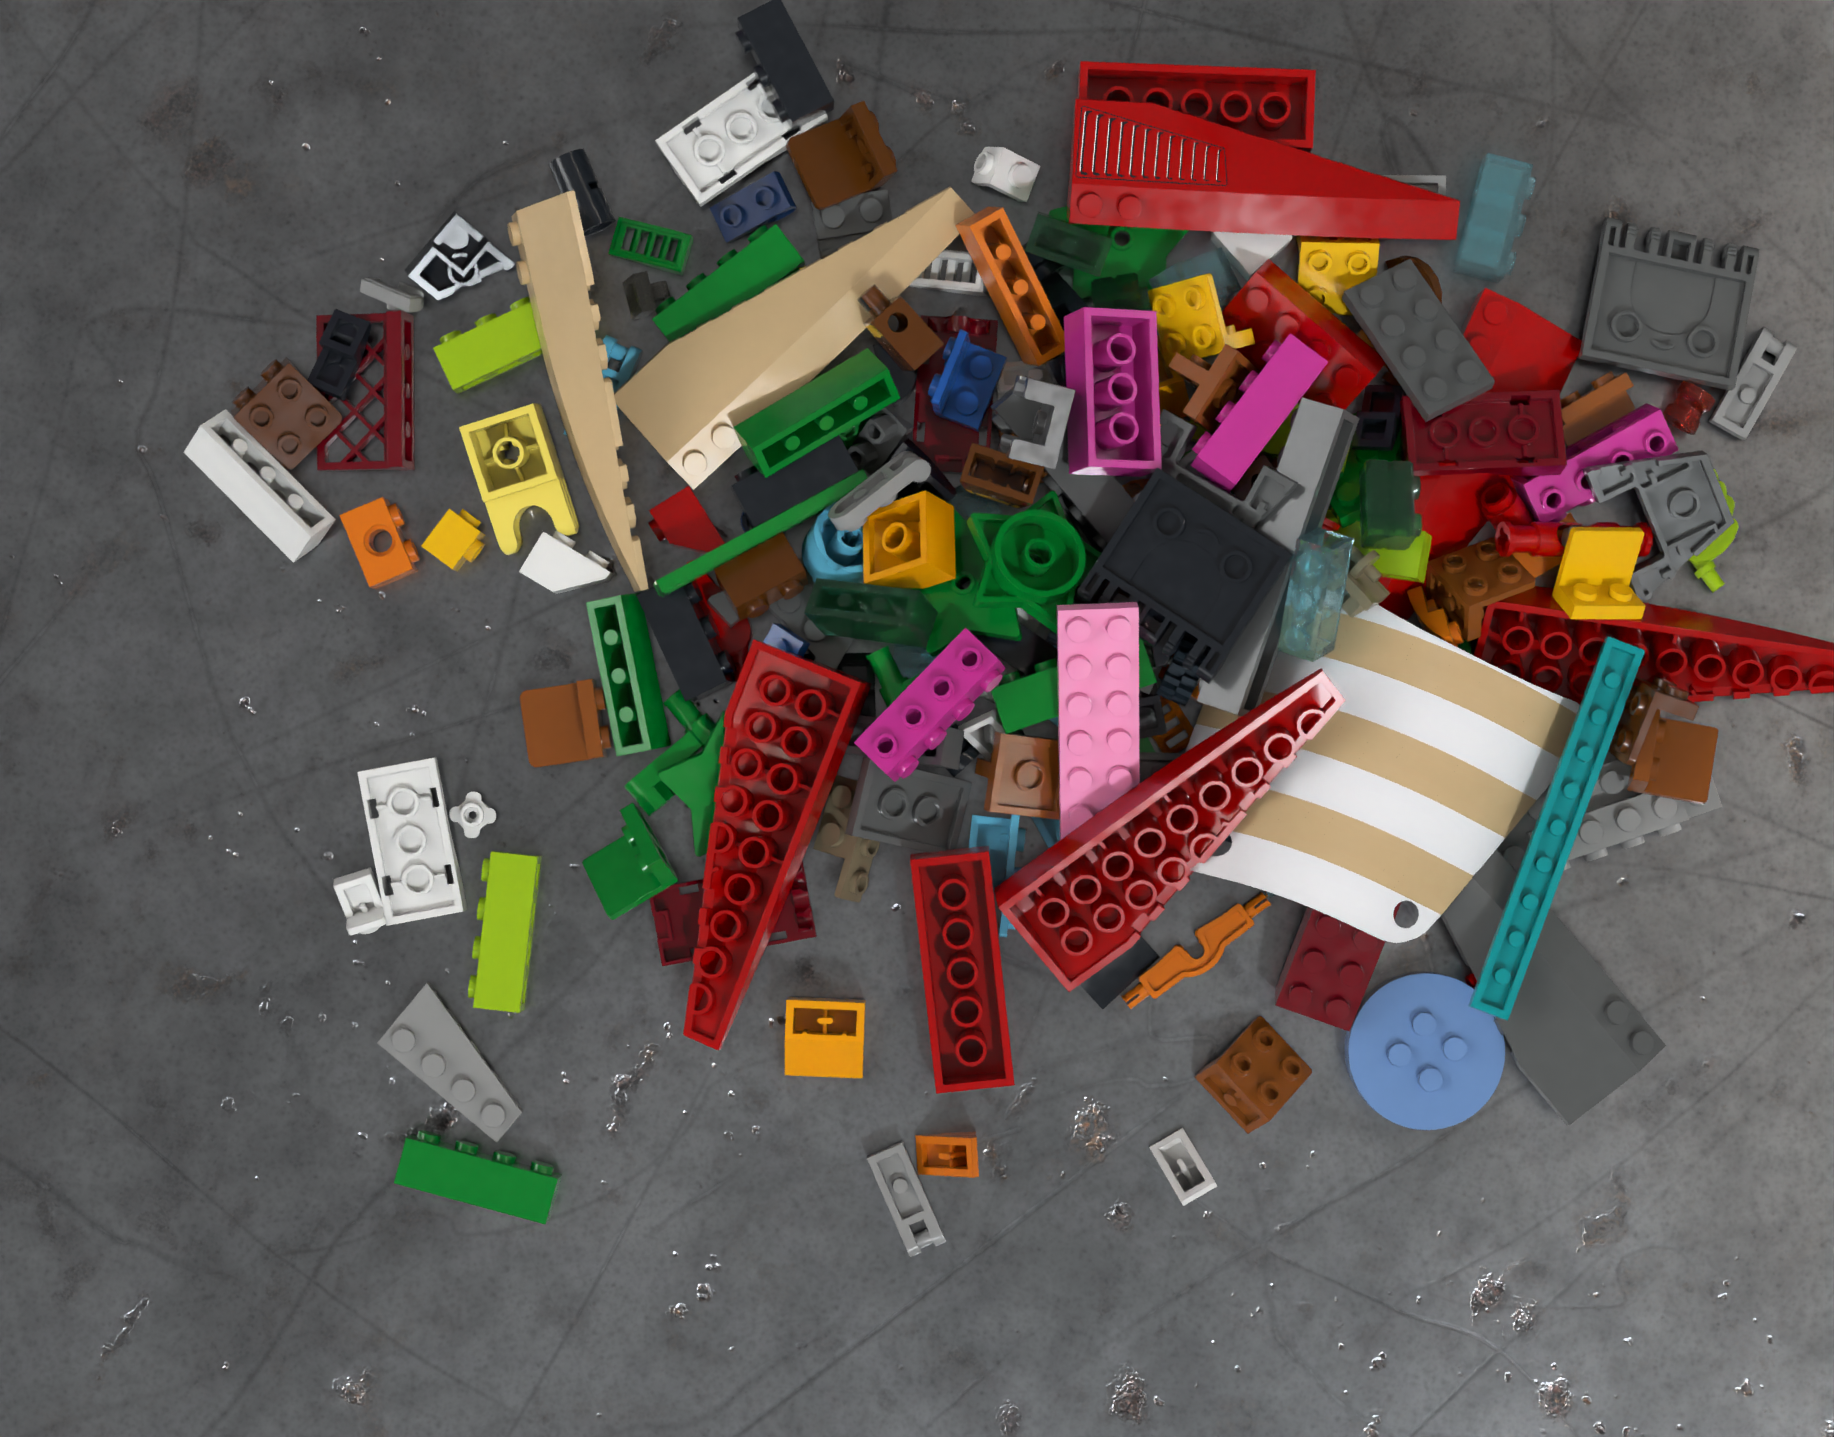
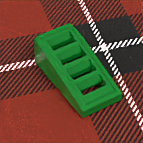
(681, 254)

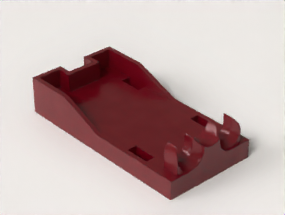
(1488, 436)
(944, 440)
(678, 918)

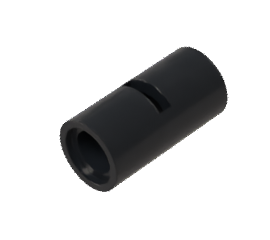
(575, 173)

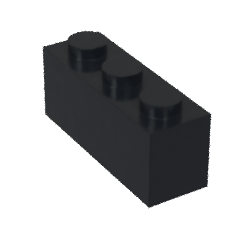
(784, 64)
(805, 477)
(688, 640)

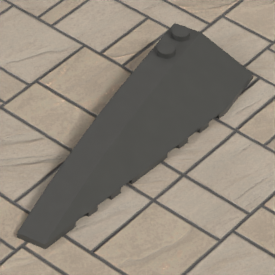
(1569, 1021)

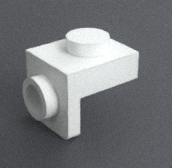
(1005, 172)
(360, 901)

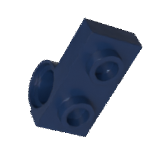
(753, 206)

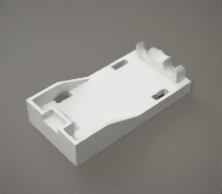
(735, 134)
(411, 842)

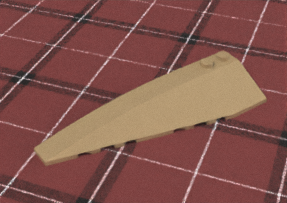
(558, 282)
(777, 340)

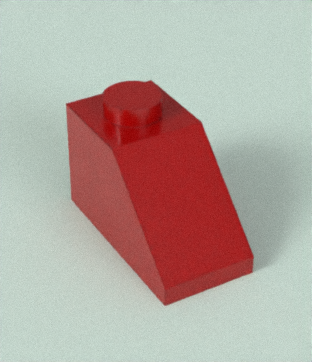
(685, 523)

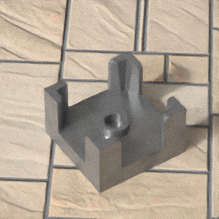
(1047, 426)

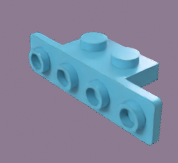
(1004, 840)

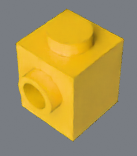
(455, 539)

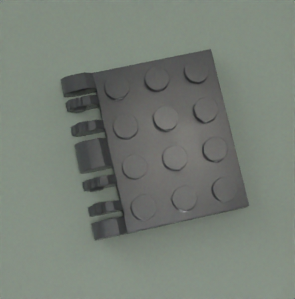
(1665, 309)

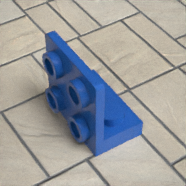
(966, 383)

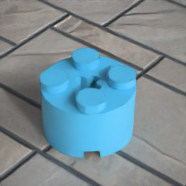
(833, 552)

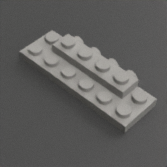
(1611, 817)

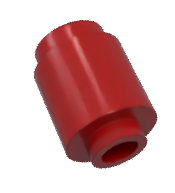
(1504, 504)

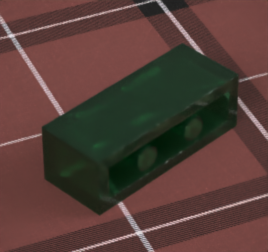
(871, 612)

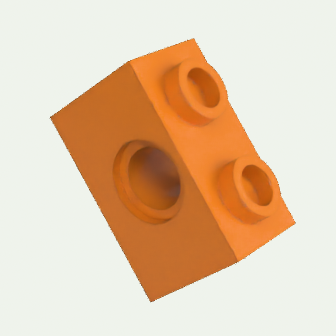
(362, 527)

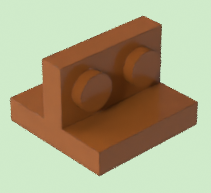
(1214, 384)
(1022, 776)

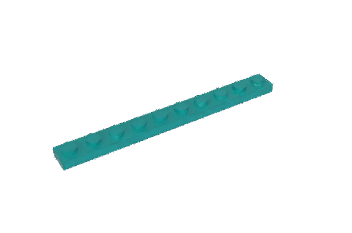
(1556, 828)

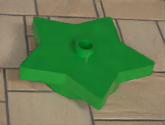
(1143, 254)
(1030, 560)
(956, 605)
(695, 784)

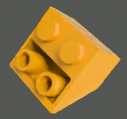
(824, 1037)

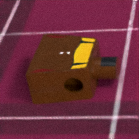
(913, 338)
(999, 477)

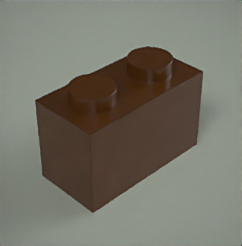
(762, 577)

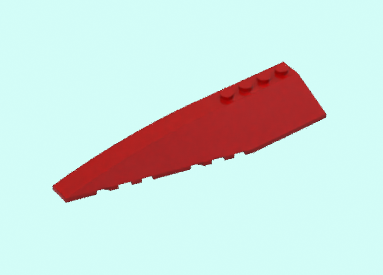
(1521, 355)

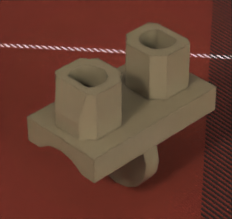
(1363, 583)

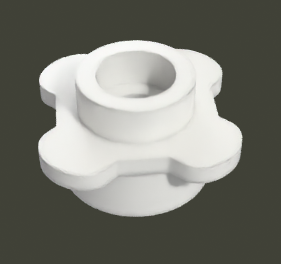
(483, 814)

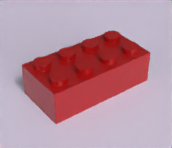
(1279, 306)

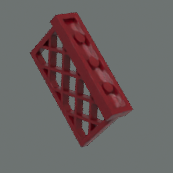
(397, 399)

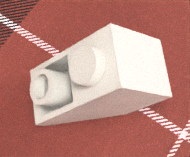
(562, 568)

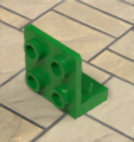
(629, 867)

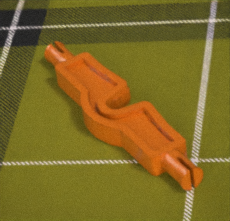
(1179, 964)

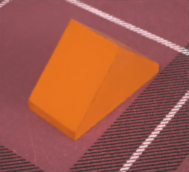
(947, 1154)

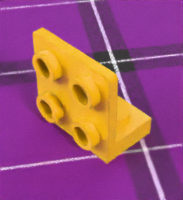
(1335, 265)
(1193, 320)
(1598, 573)

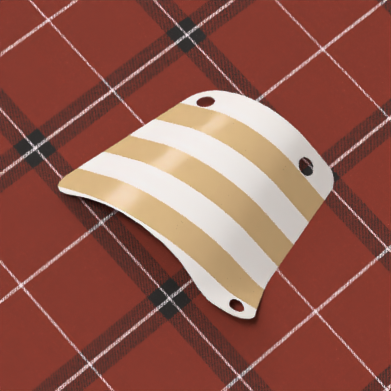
(1400, 783)

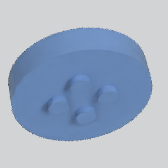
(1424, 1051)

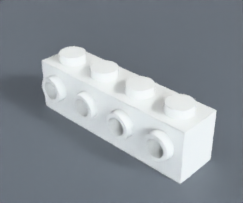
(259, 485)

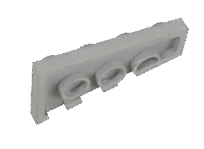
(446, 1060)

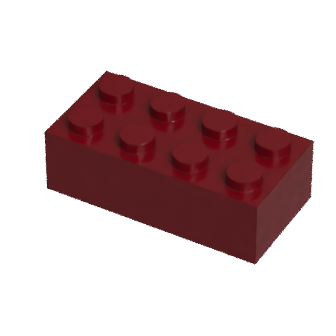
(1328, 969)

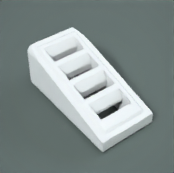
(950, 284)

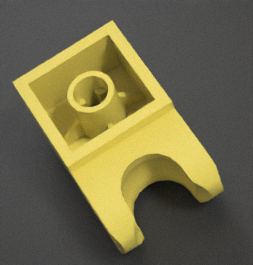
(515, 486)

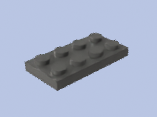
(1418, 340)

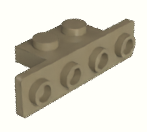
(855, 850)

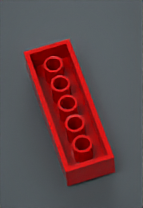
(1250, 99)
(962, 969)

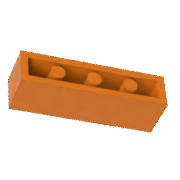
(1013, 285)

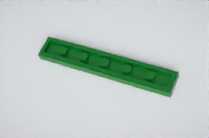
(757, 535)

